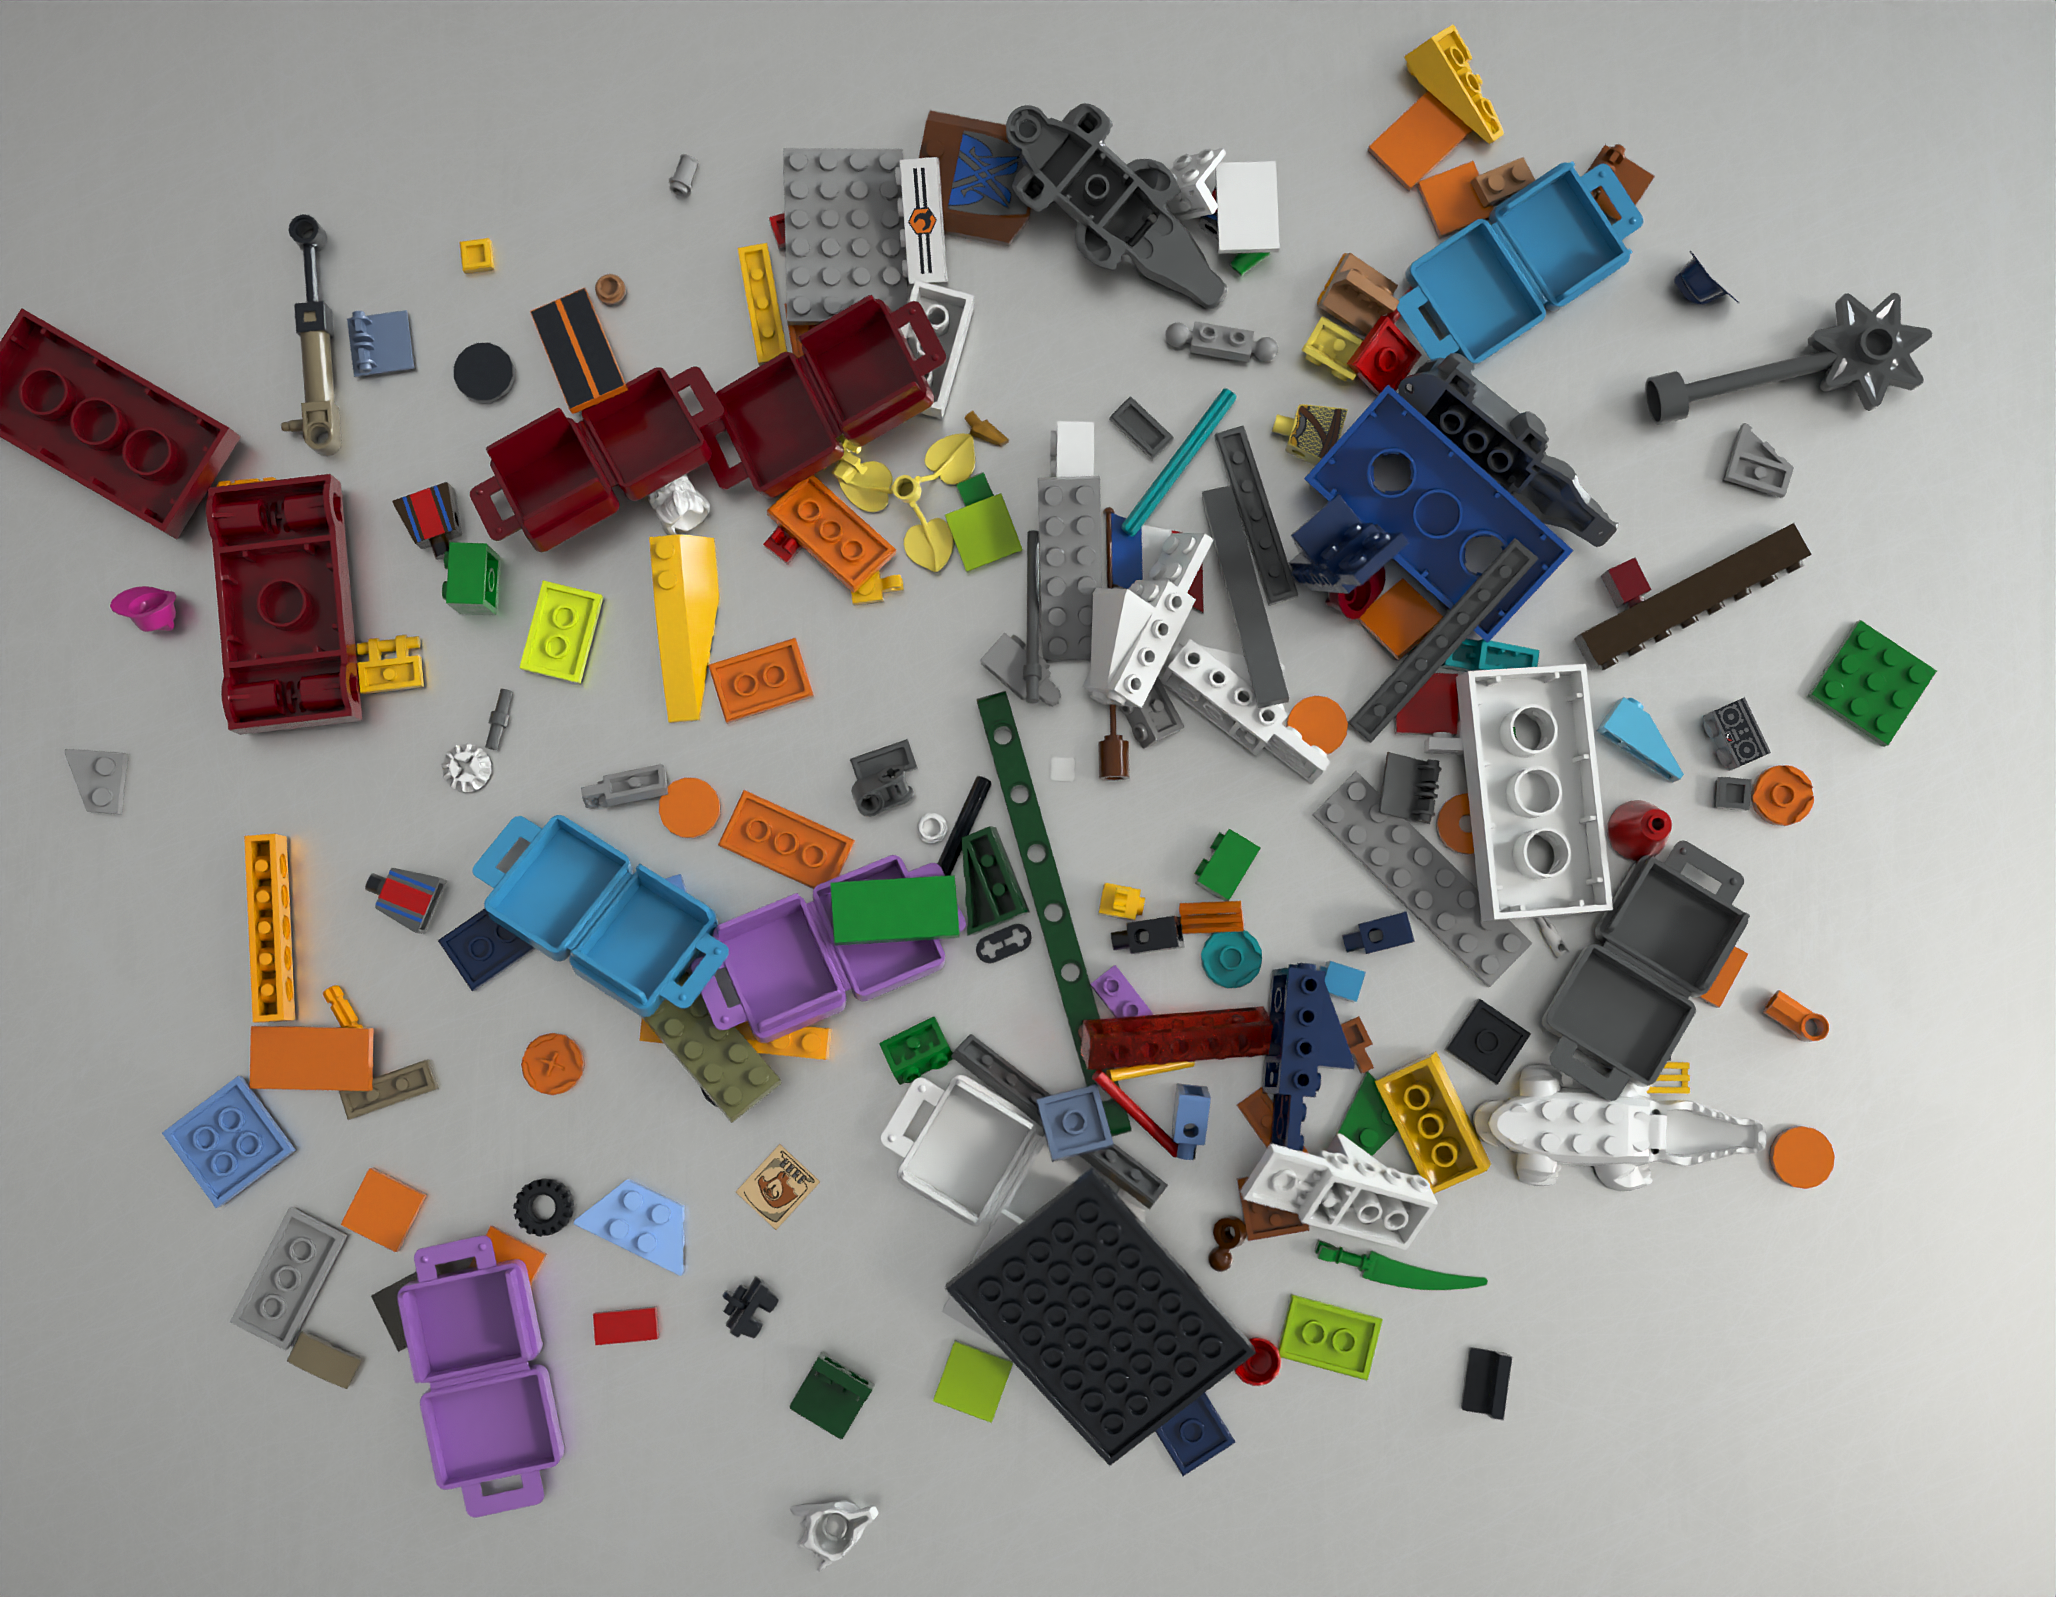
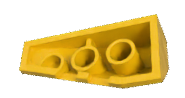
(1444, 71)

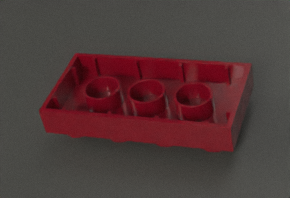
(107, 425)

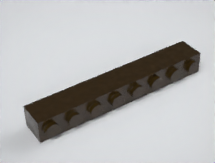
(1693, 596)

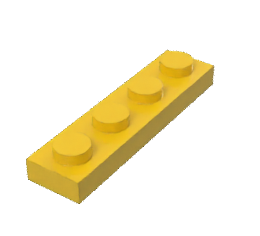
(762, 302)

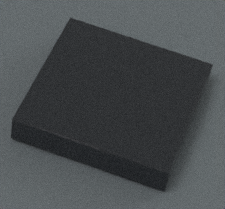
(1487, 1041)

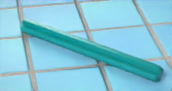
(1178, 462)

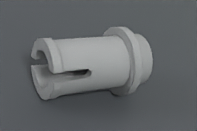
(683, 175)

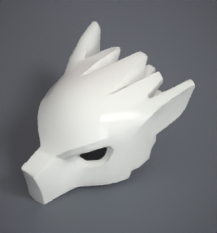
(832, 1528)

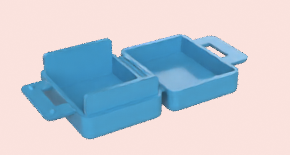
(1537, 252)
(621, 928)

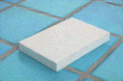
(1247, 207)

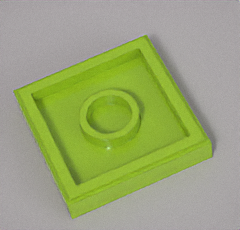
(983, 532)
(973, 1381)

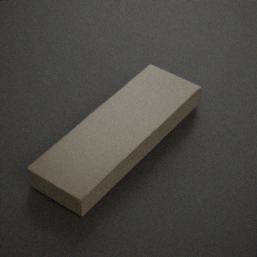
(390, 1089)

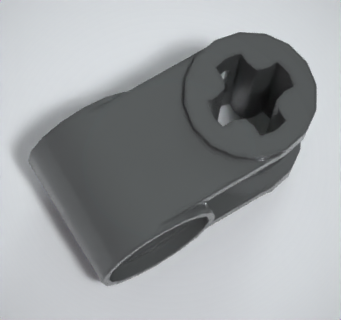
(883, 791)

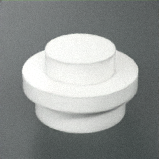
(931, 828)

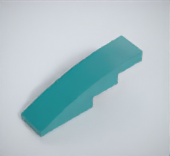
(1480, 655)

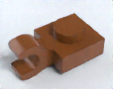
(1357, 1041)

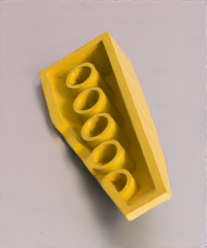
(685, 618)

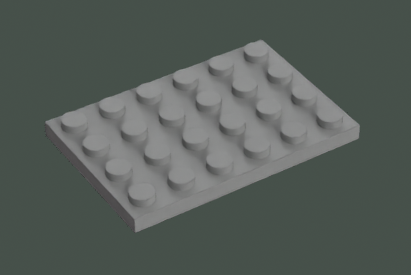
(841, 231)

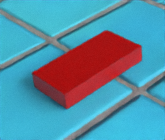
(626, 1326)

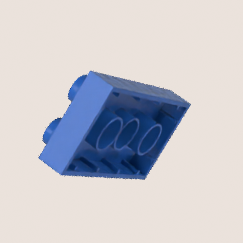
(1439, 509)

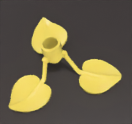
(932, 541)

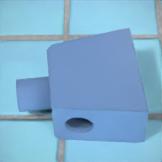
(1193, 1107)

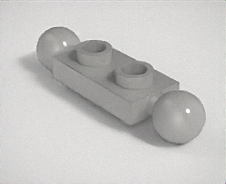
(1221, 341)

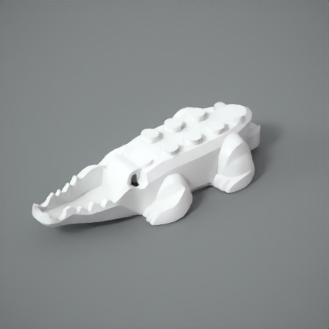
(1581, 1128)

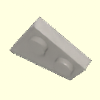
(1758, 465)
(99, 779)

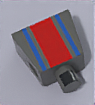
(407, 897)

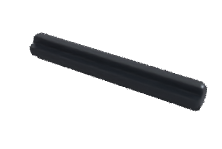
(964, 824)

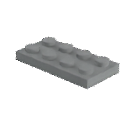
(288, 1278)

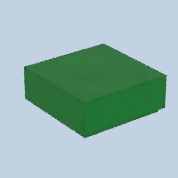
(974, 489)

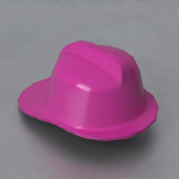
(147, 607)

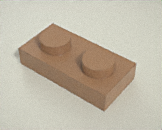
(1502, 182)

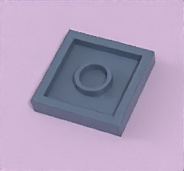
(1074, 1123)

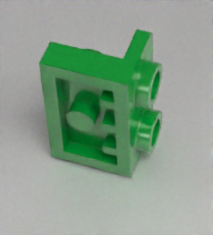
(916, 1051)

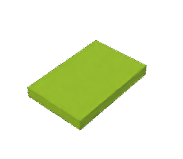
(1329, 1337)

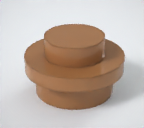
(610, 289)

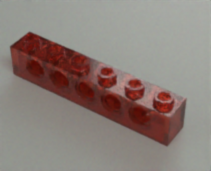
(1175, 1037)

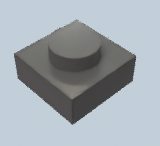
(1733, 793)

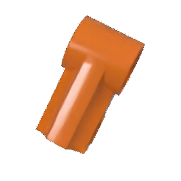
(1794, 1017)

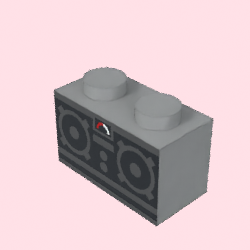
(1735, 734)

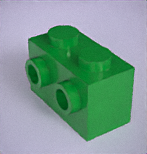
(1227, 864)

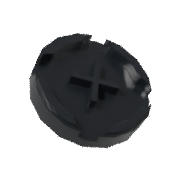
(484, 372)

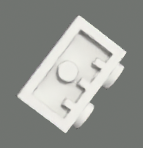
(1190, 175)

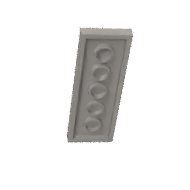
(1069, 563)

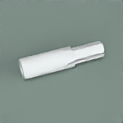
(1552, 937)

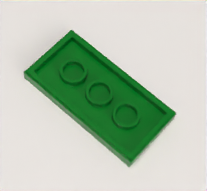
(894, 910)

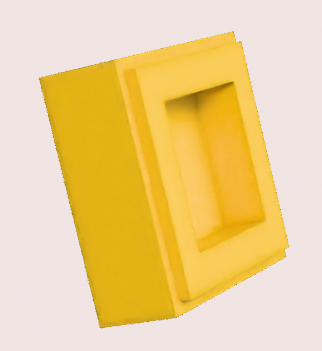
(476, 255)

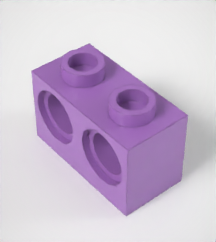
(1119, 995)

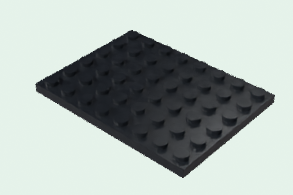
(1100, 1317)

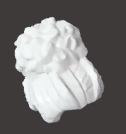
(679, 506)

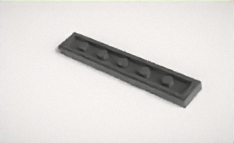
(1256, 515)

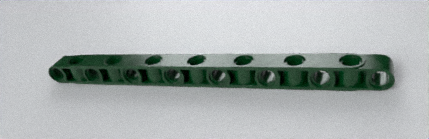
(1045, 884)

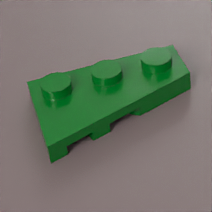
(1368, 1118)

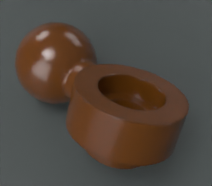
(1221, 1258)

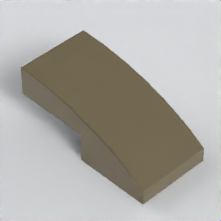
(324, 1360)

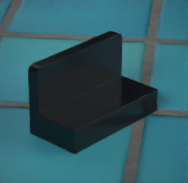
(1486, 1382)

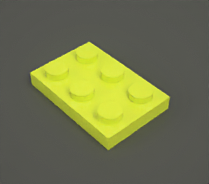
(561, 632)

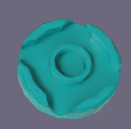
(1231, 958)

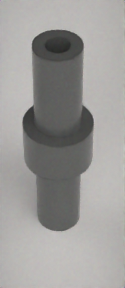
(498, 719)

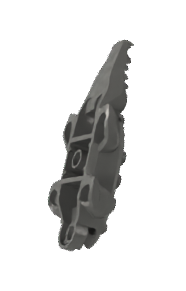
(1109, 199)

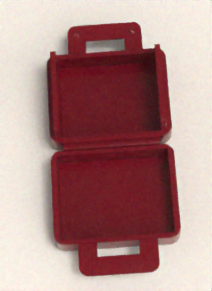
(849, 382)
(564, 470)

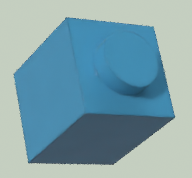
(1343, 980)

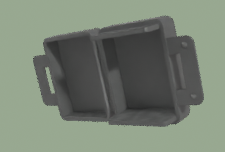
(1659, 948)

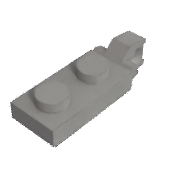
(627, 787)

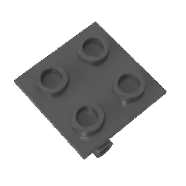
(1409, 788)

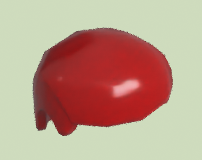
(1262, 1366)

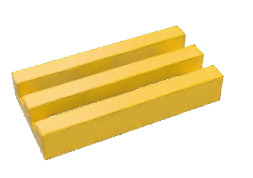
(1684, 1078)

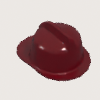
(1360, 598)

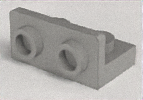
(1155, 718)

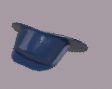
(1697, 284)

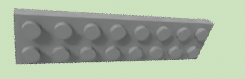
(1421, 879)

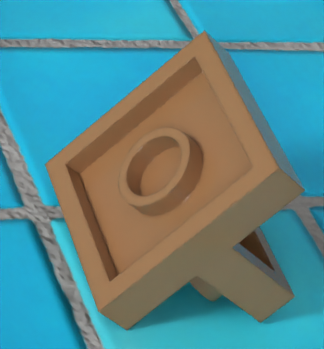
(1359, 295)

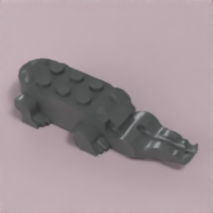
(1505, 446)

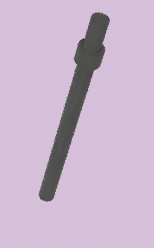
(1032, 670)

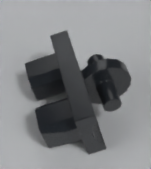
(744, 1304)

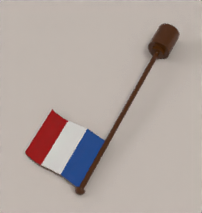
(1129, 561)

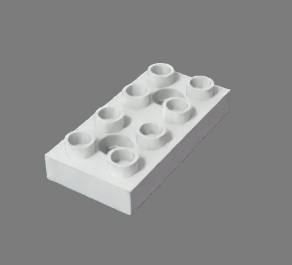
(1534, 792)

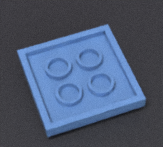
(228, 1141)

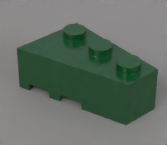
(990, 882)

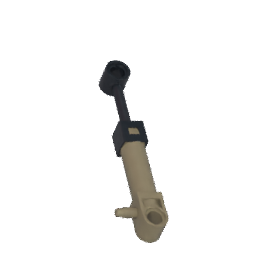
(315, 330)

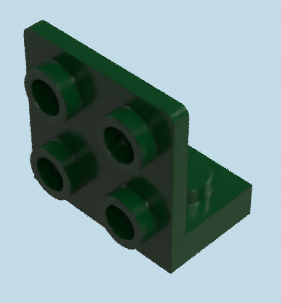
(831, 1396)

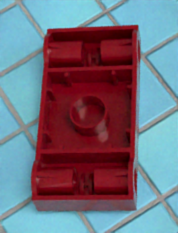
(284, 604)

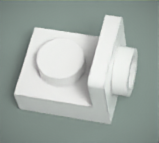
(1444, 743)

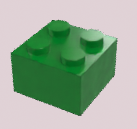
(471, 578)

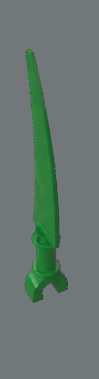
(1395, 1273)

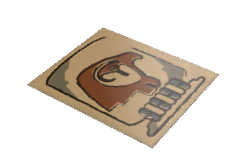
(777, 1186)

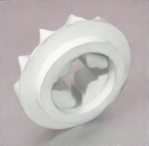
(480, 764)

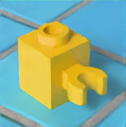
(1121, 902)

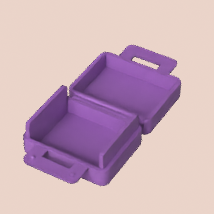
(793, 973)
(484, 1403)

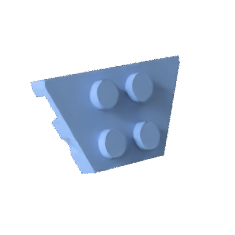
(640, 1223)

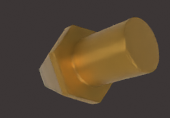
(985, 430)

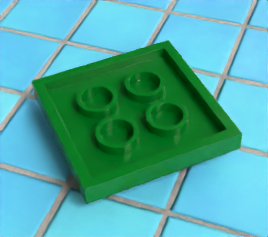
(1872, 683)

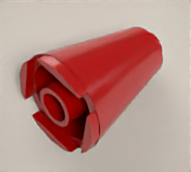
(1638, 829)

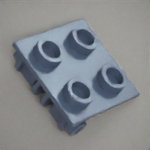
(380, 343)

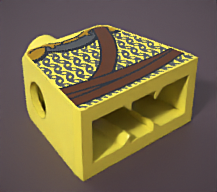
(1311, 431)

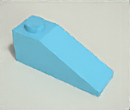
(1638, 735)

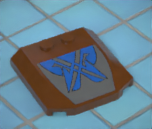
(975, 178)

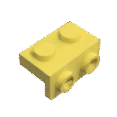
(1333, 347)

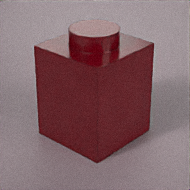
(1626, 583)

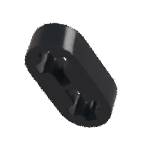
(1000, 936)

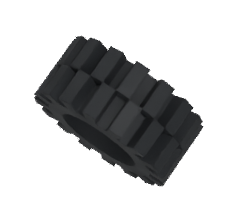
(525, 1213)

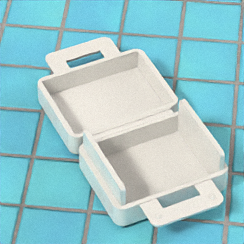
(979, 1154)

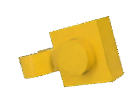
(873, 589)

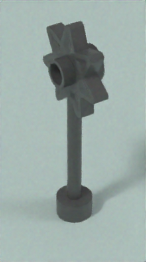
(1862, 350)

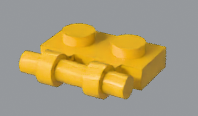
(393, 673)

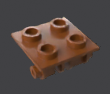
(1631, 176)

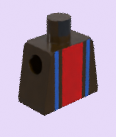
(431, 517)

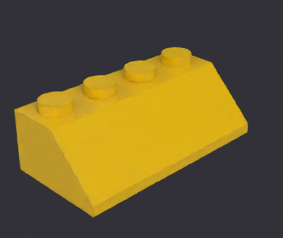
(1433, 1123)

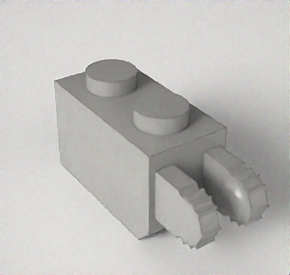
(1006, 663)

